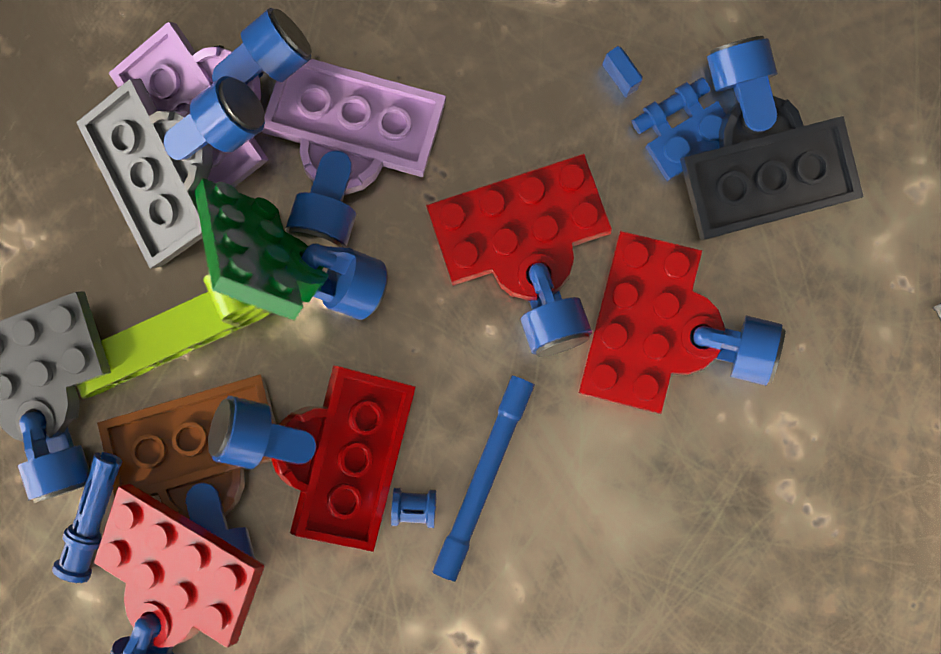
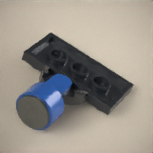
(765, 155)

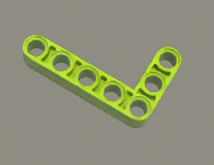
(170, 337)

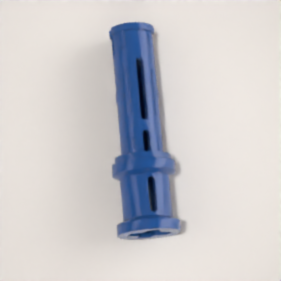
(83, 535)

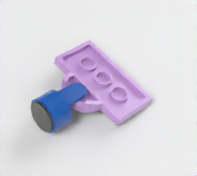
(178, 74)
(347, 133)

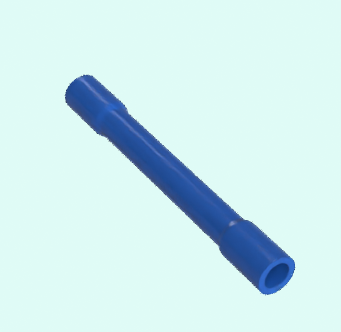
(457, 542)

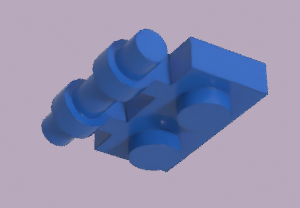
(688, 138)

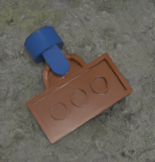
(169, 457)

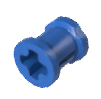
(413, 508)

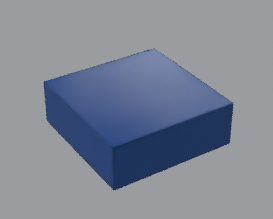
(622, 71)

